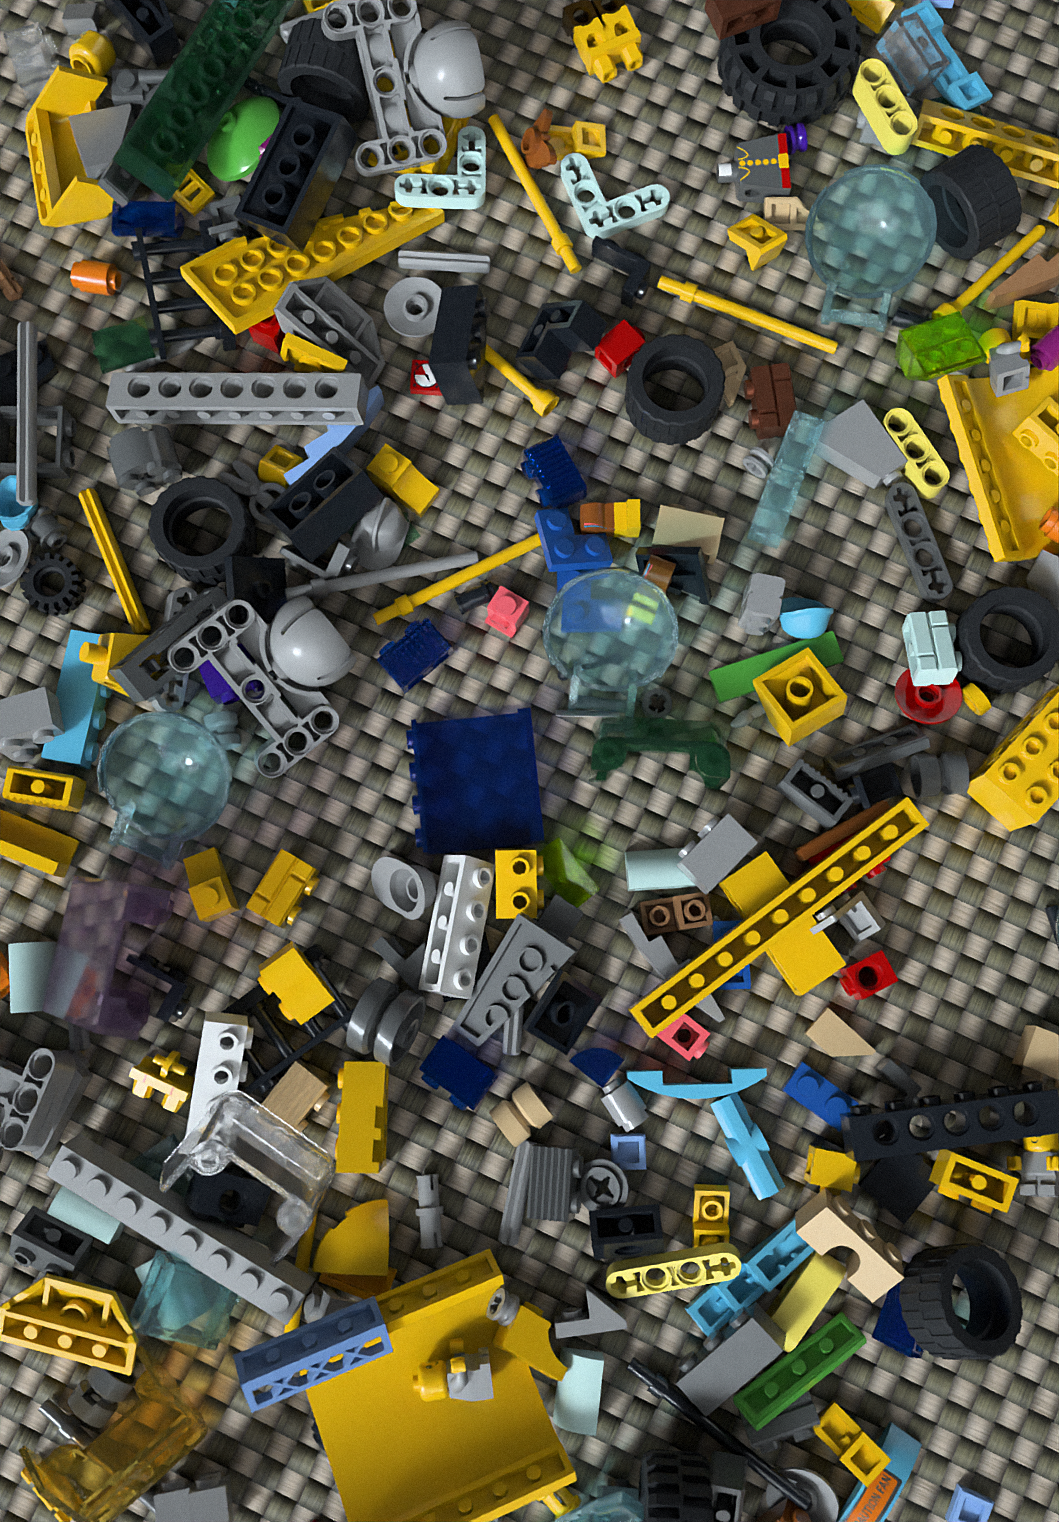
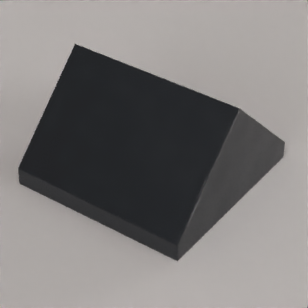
(562, 1012)

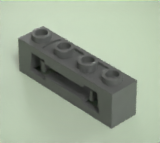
(137, 679)

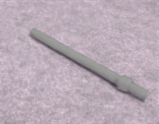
(320, 588)

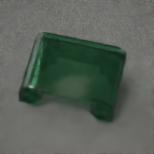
(699, 739)

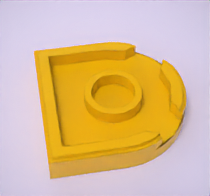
(310, 357)

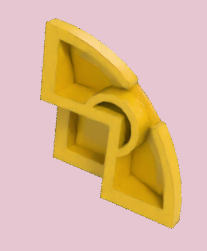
(1033, 320)
(357, 1243)

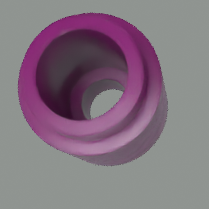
(1046, 351)

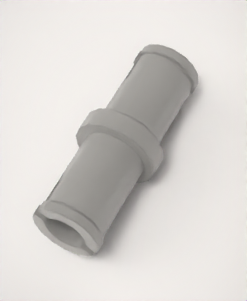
(429, 1211)

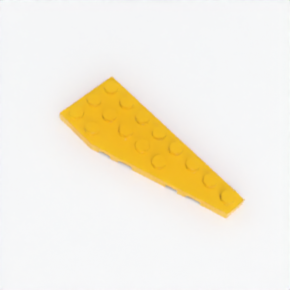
(249, 277)

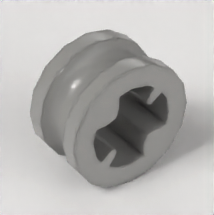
(758, 462)
(503, 1307)

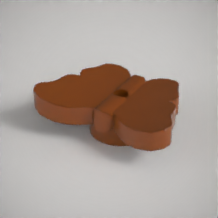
(536, 145)

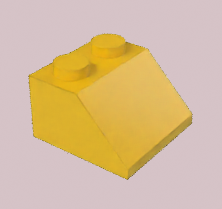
(799, 696)

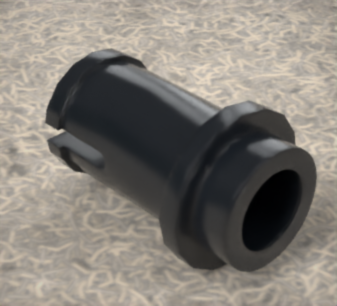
(906, 318)
(475, 597)

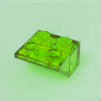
(937, 348)

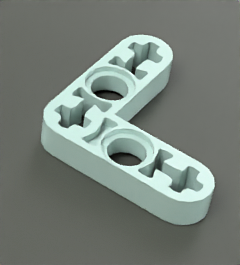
(463, 181)
(600, 209)

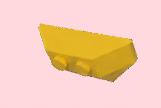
(71, 1323)

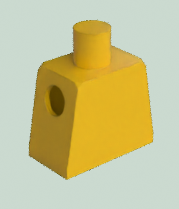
(107, 653)

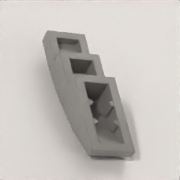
(663, 962)

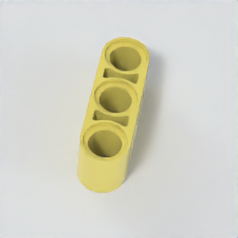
(884, 92)
(929, 460)
(805, 1296)

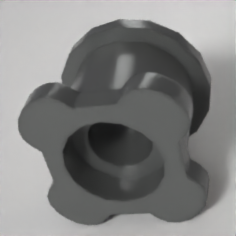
(47, 529)

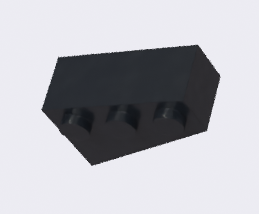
(149, 25)
(460, 344)

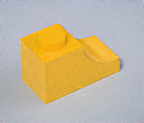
(402, 480)
(209, 886)
(529, 1341)

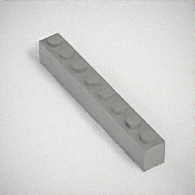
(169, 1222)

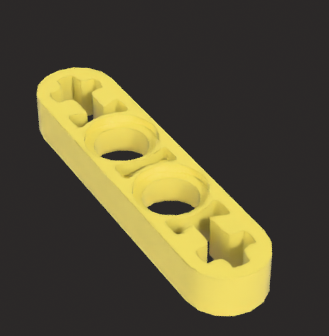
(671, 1264)

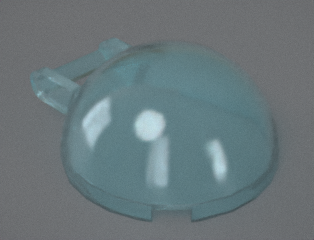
(869, 239)
(610, 635)
(164, 780)

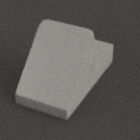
(601, 1317)

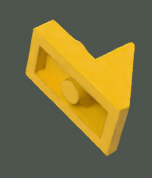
(759, 239)

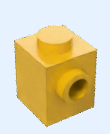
(831, 1169)

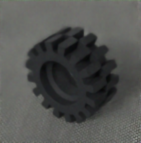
(40, 571)

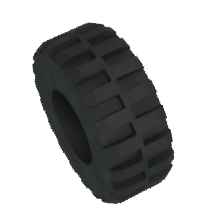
(787, 92)

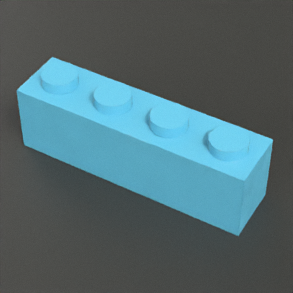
(81, 708)

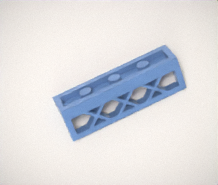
(310, 1349)

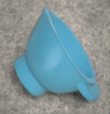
(12, 514)

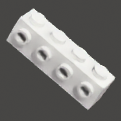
(457, 926)
(219, 1061)

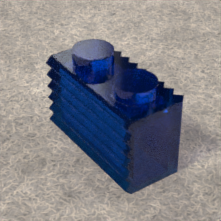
(553, 473)
(414, 655)
(458, 1073)

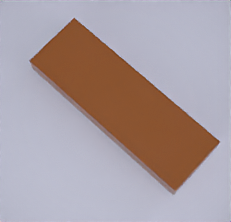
(840, 831)

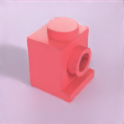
(507, 611)
(696, 1043)

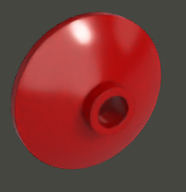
(944, 700)

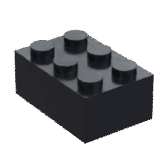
(323, 504)

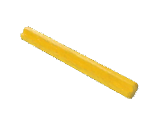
(114, 562)

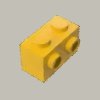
(1041, 434)
(517, 882)
(974, 1180)

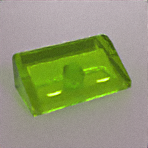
(567, 874)

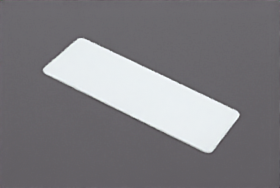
(587, 713)

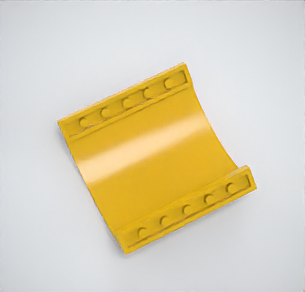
(1003, 476)
(445, 1455)

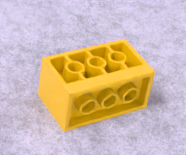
(1022, 771)

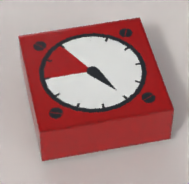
(422, 379)

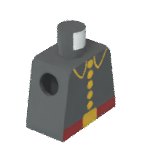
(758, 169)

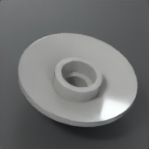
(410, 295)
(14, 555)
(824, 1501)

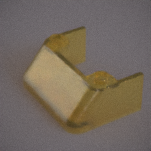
(127, 1456)

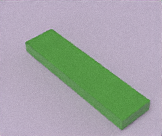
(737, 678)
(799, 1371)

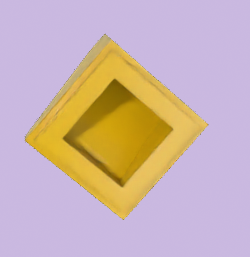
(275, 464)

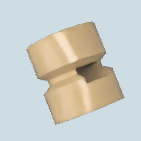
(521, 1114)

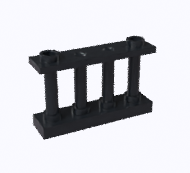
(202, 244)
(255, 1005)

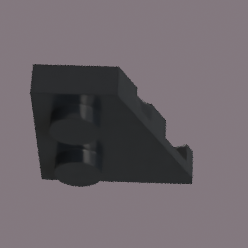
(8, 372)
(689, 573)

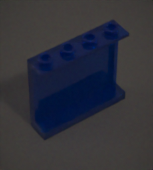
(475, 783)

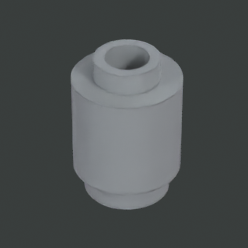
(624, 1104)

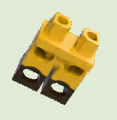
(603, 36)

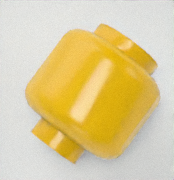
(92, 53)

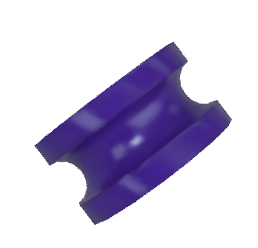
(796, 138)

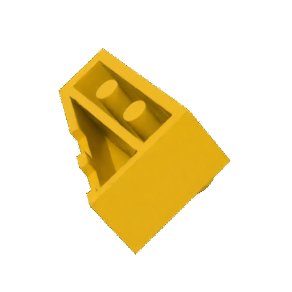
(362, 1117)

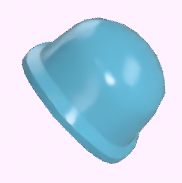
(804, 617)

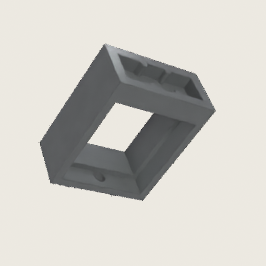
(46, 416)

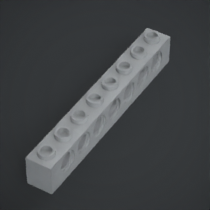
(238, 398)

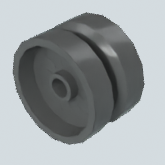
(386, 1022)

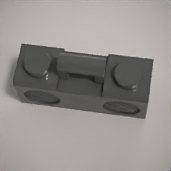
(135, 87)

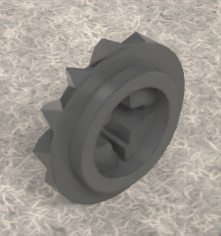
(589, 1186)

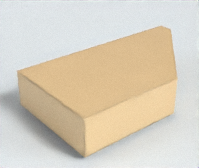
(785, 213)
(734, 370)
(836, 1036)

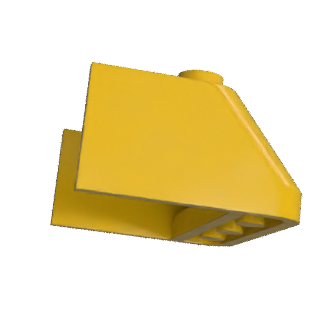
(59, 179)

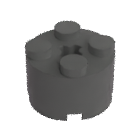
(144, 459)

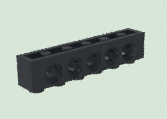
(1038, 1119)

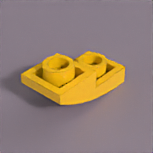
(710, 1215)

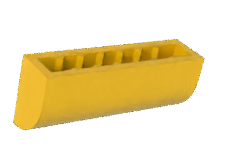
(799, 956)

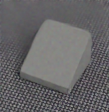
(81, 18)

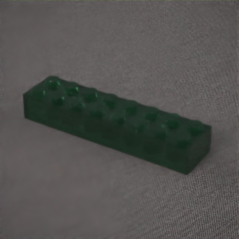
(198, 91)

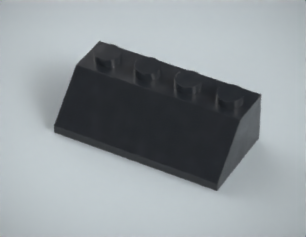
(297, 174)

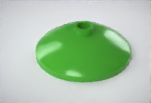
(235, 141)

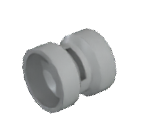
(223, 725)

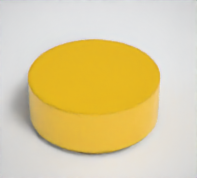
(975, 699)

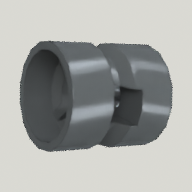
(944, 773)
(98, 1396)

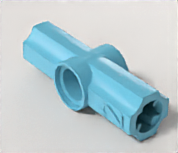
(747, 1145)

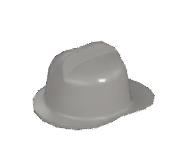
(381, 534)
(403, 886)

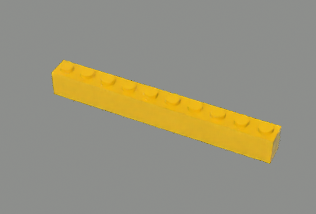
(777, 917)

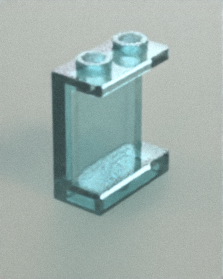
(182, 1304)

